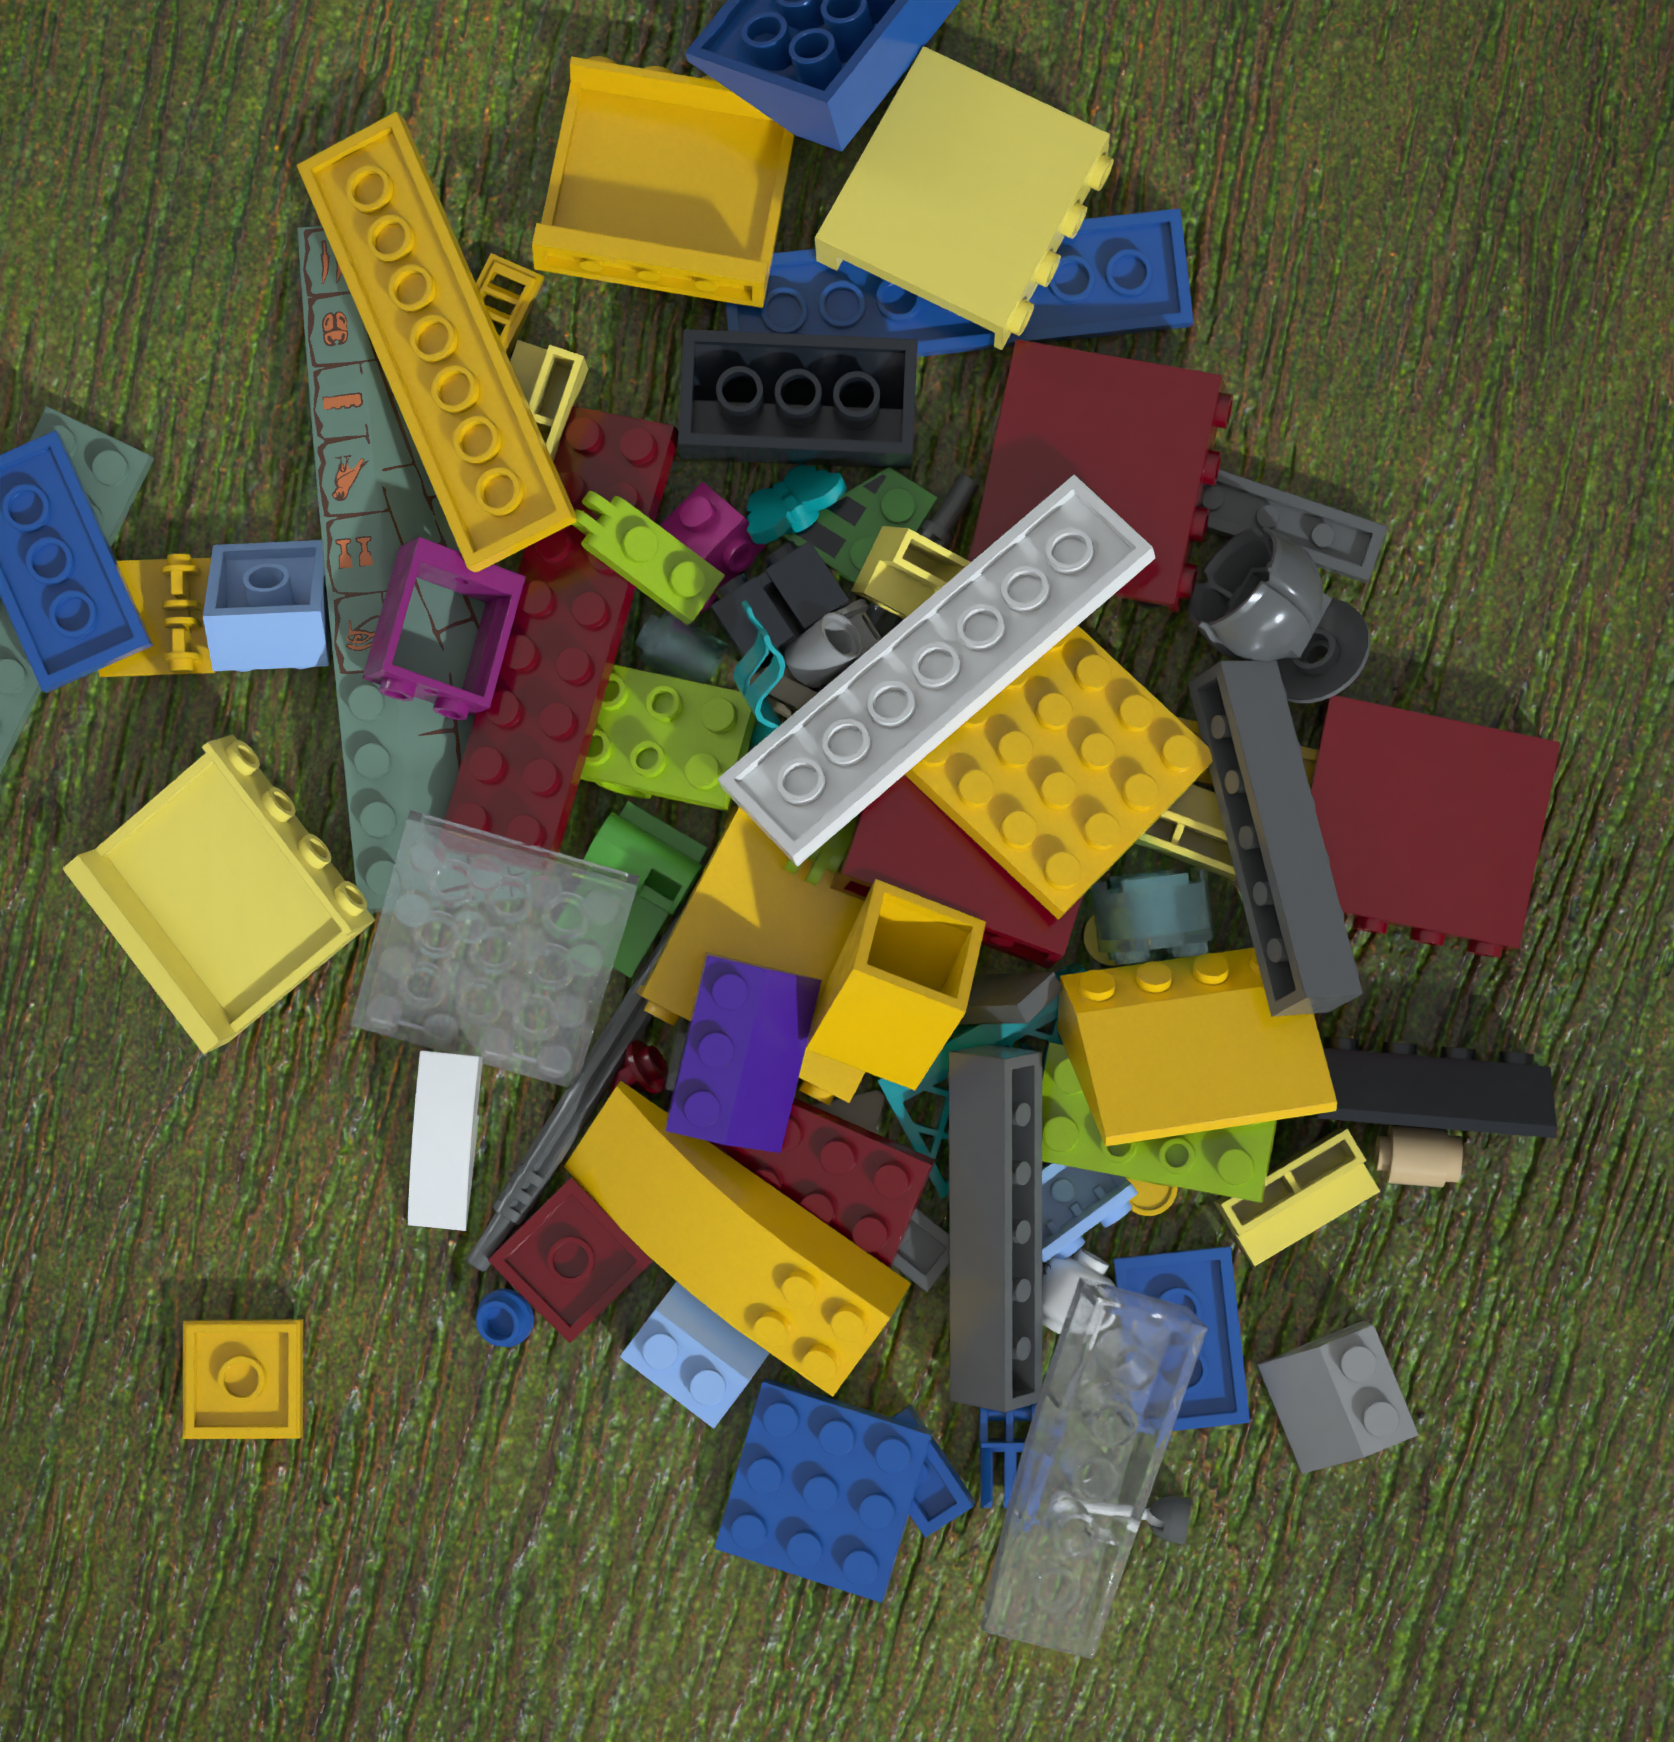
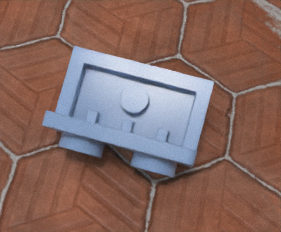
(1075, 1203)

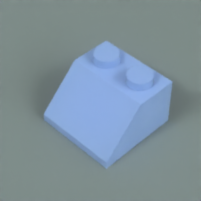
(267, 606)
(694, 1355)

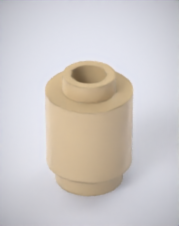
(1419, 1156)

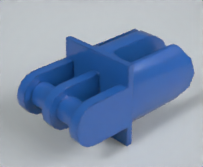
(1008, 1447)

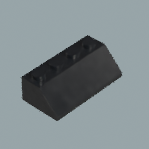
(797, 399)
(1440, 1091)

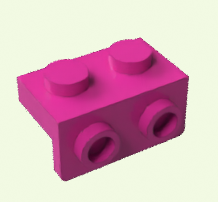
(714, 533)

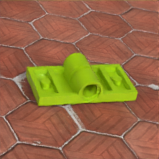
(667, 738)
(1213, 1161)

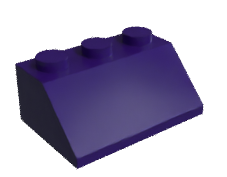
(742, 1054)

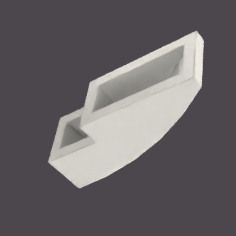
(444, 1140)

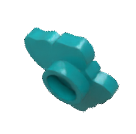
(792, 503)

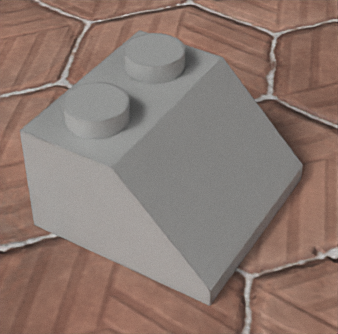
(1337, 1398)

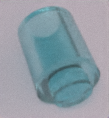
(680, 649)

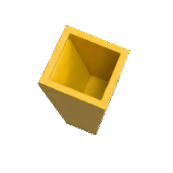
(897, 986)

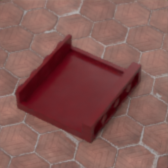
(1129, 434)
(1431, 822)
(923, 851)

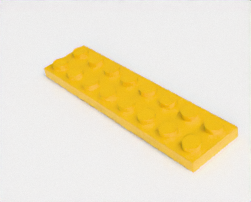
(436, 343)

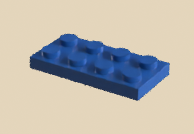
(60, 569)

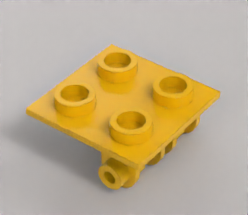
(171, 604)

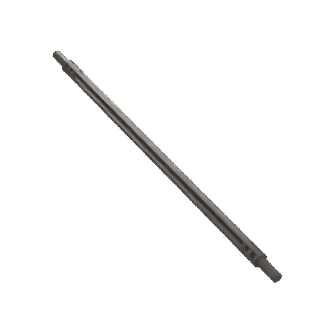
(630, 1018)

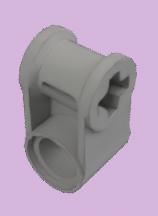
(831, 645)

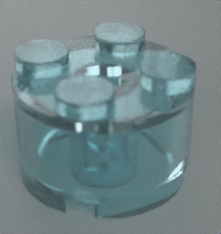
(1153, 913)

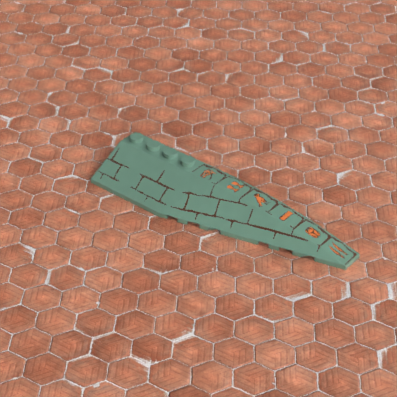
(370, 505)

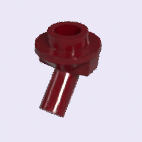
(642, 1069)

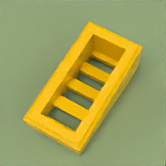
(523, 303)

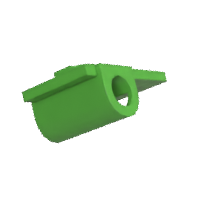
(667, 871)

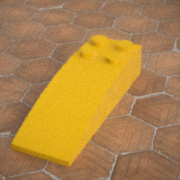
(736, 1241)

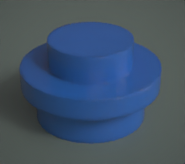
(504, 1318)

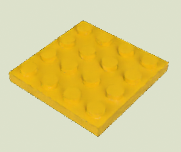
(1063, 770)

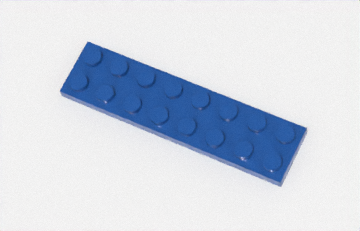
(1110, 281)

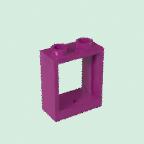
(446, 568)

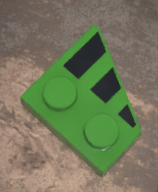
(851, 525)

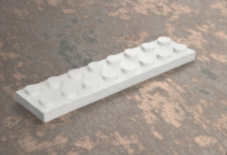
(936, 669)

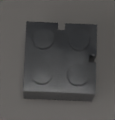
(785, 598)

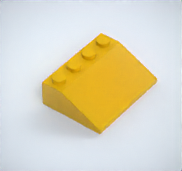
(1188, 1048)

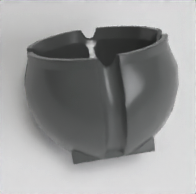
(1259, 597)

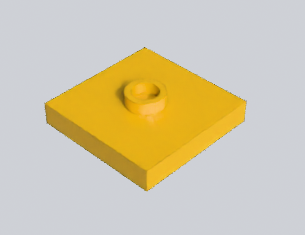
(243, 1379)

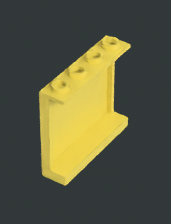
(966, 194)
(220, 894)

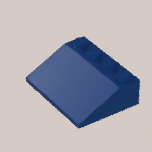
(816, 61)

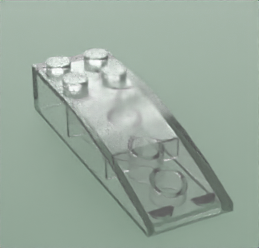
(1089, 1465)

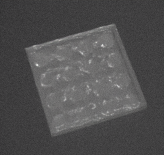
(494, 949)

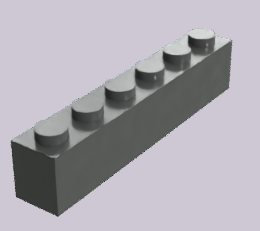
(1275, 838)
(995, 1226)

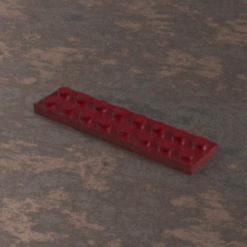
(562, 643)

